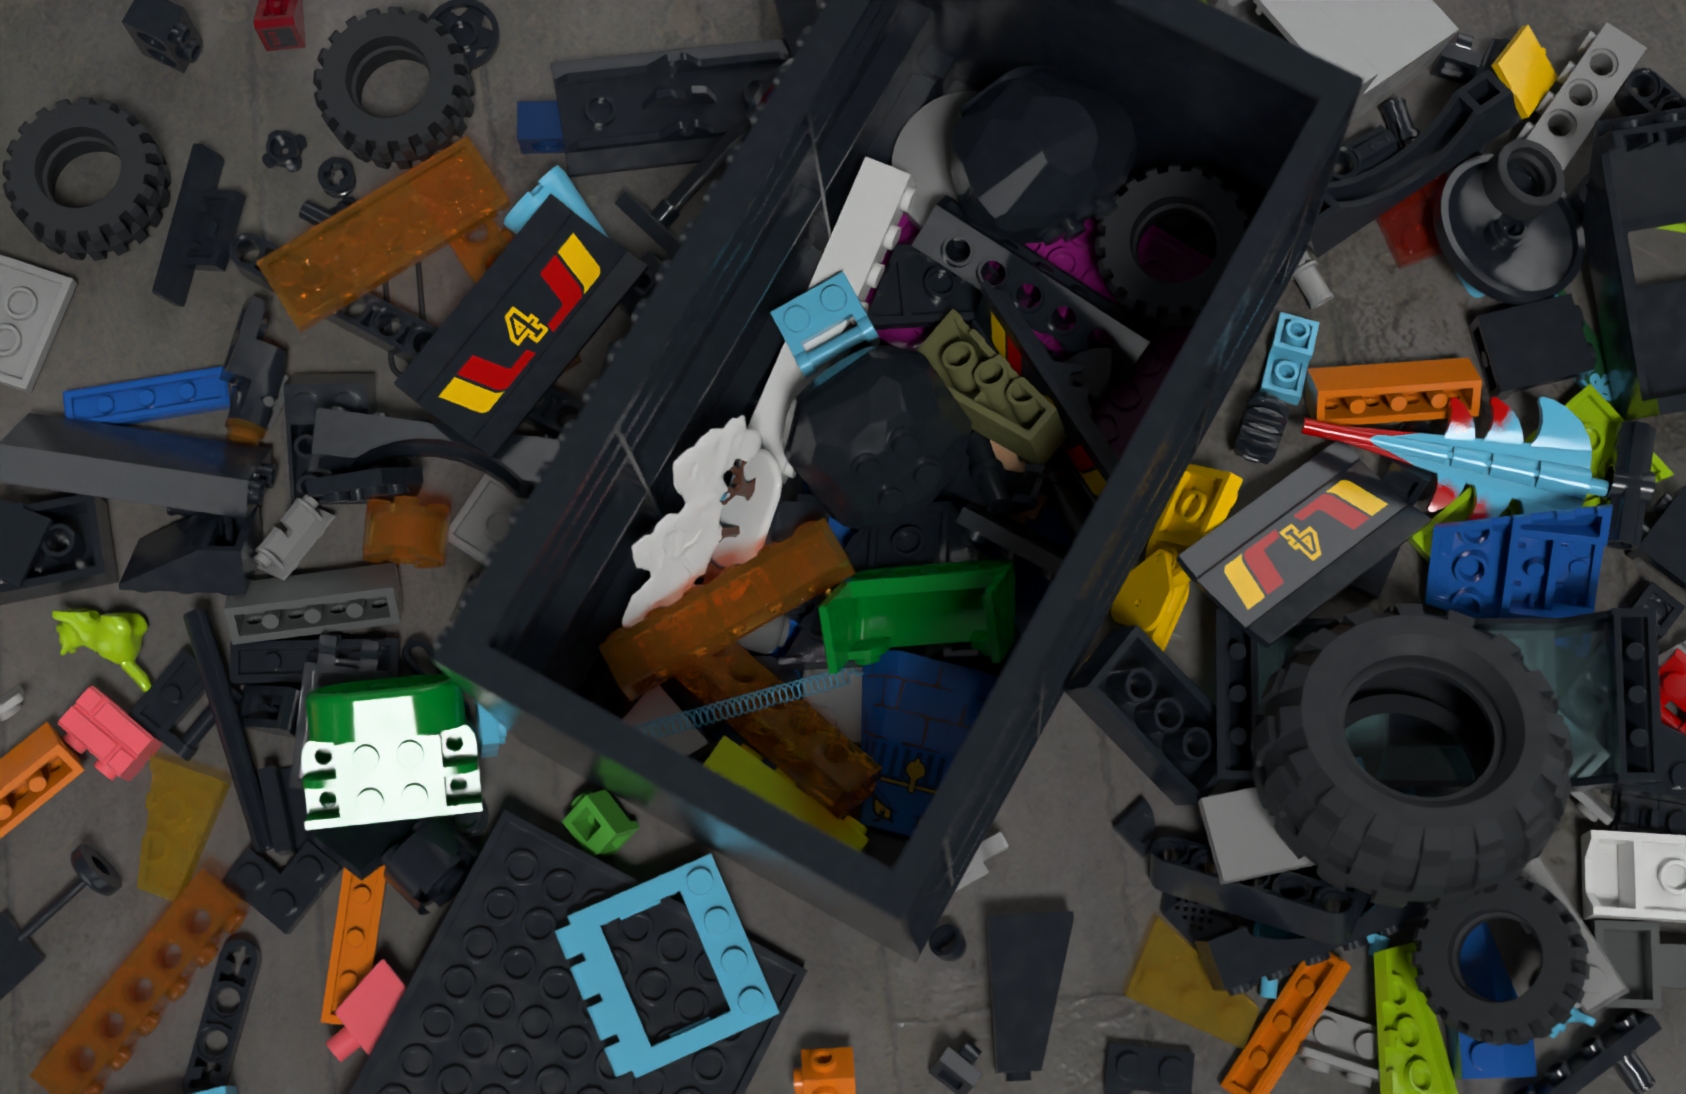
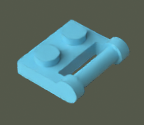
(818, 313)

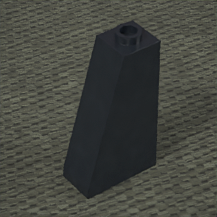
(1024, 982)

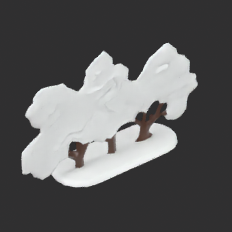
(708, 531)

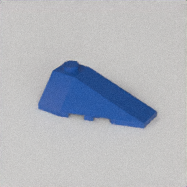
(1488, 977)

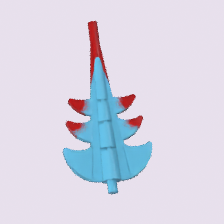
(1540, 475)

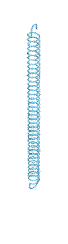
(746, 701)

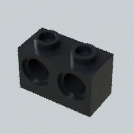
(163, 32)

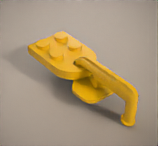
(1159, 586)

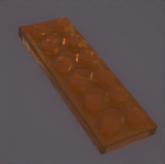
(383, 234)

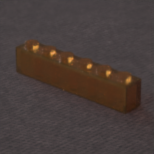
(726, 608)

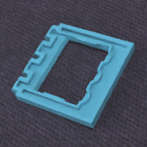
(723, 942)

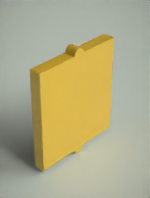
(1525, 70)

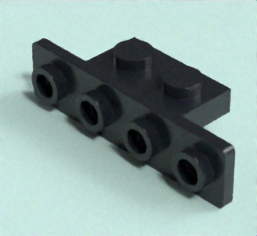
(200, 227)

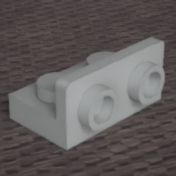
(1342, 1045)

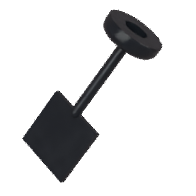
(17, 954)

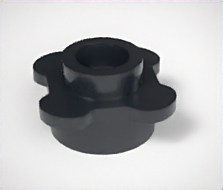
(276, 143)

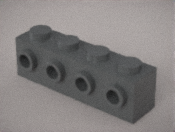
(315, 604)

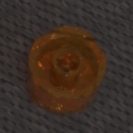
(406, 532)

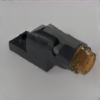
(257, 372)

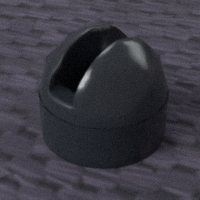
(948, 943)

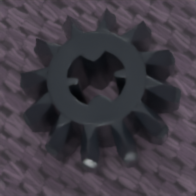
(1261, 428)

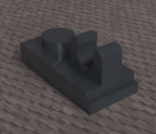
(1647, 816)

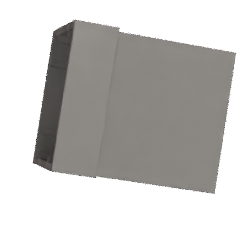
(1374, 39)

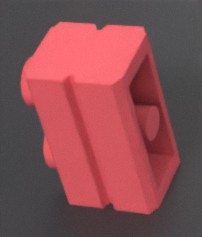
(108, 734)

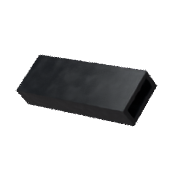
(136, 465)

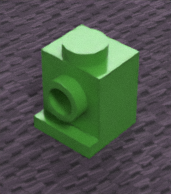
(599, 824)

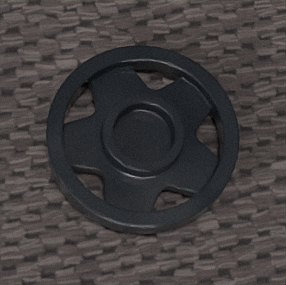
(468, 29)

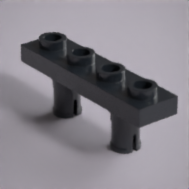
(1600, 1053)

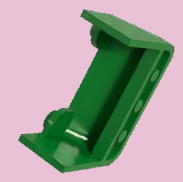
(920, 607)

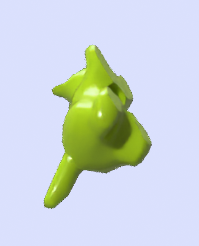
(111, 636)

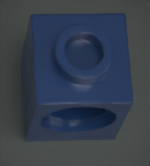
(539, 127)

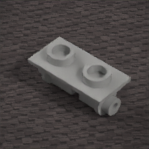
(282, 551)

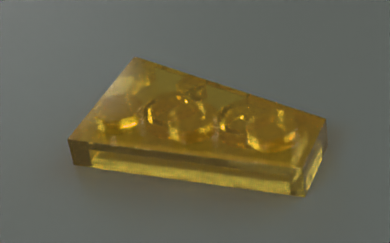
(178, 825)
(1176, 985)

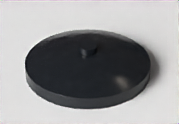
(1500, 254)

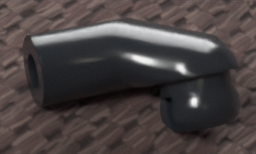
(316, 214)

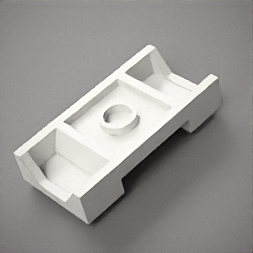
(1633, 876)

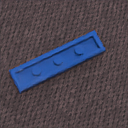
(150, 398)

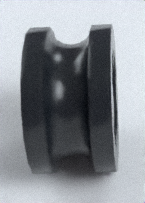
(346, 185)

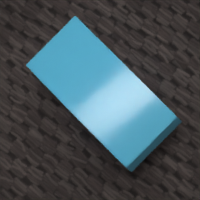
(1289, 357)

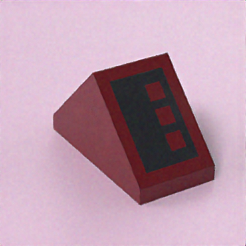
(280, 24)

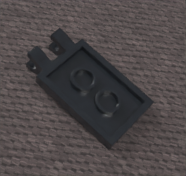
(331, 671)

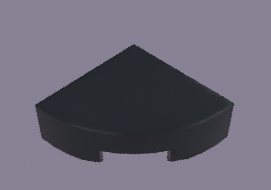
(1138, 828)

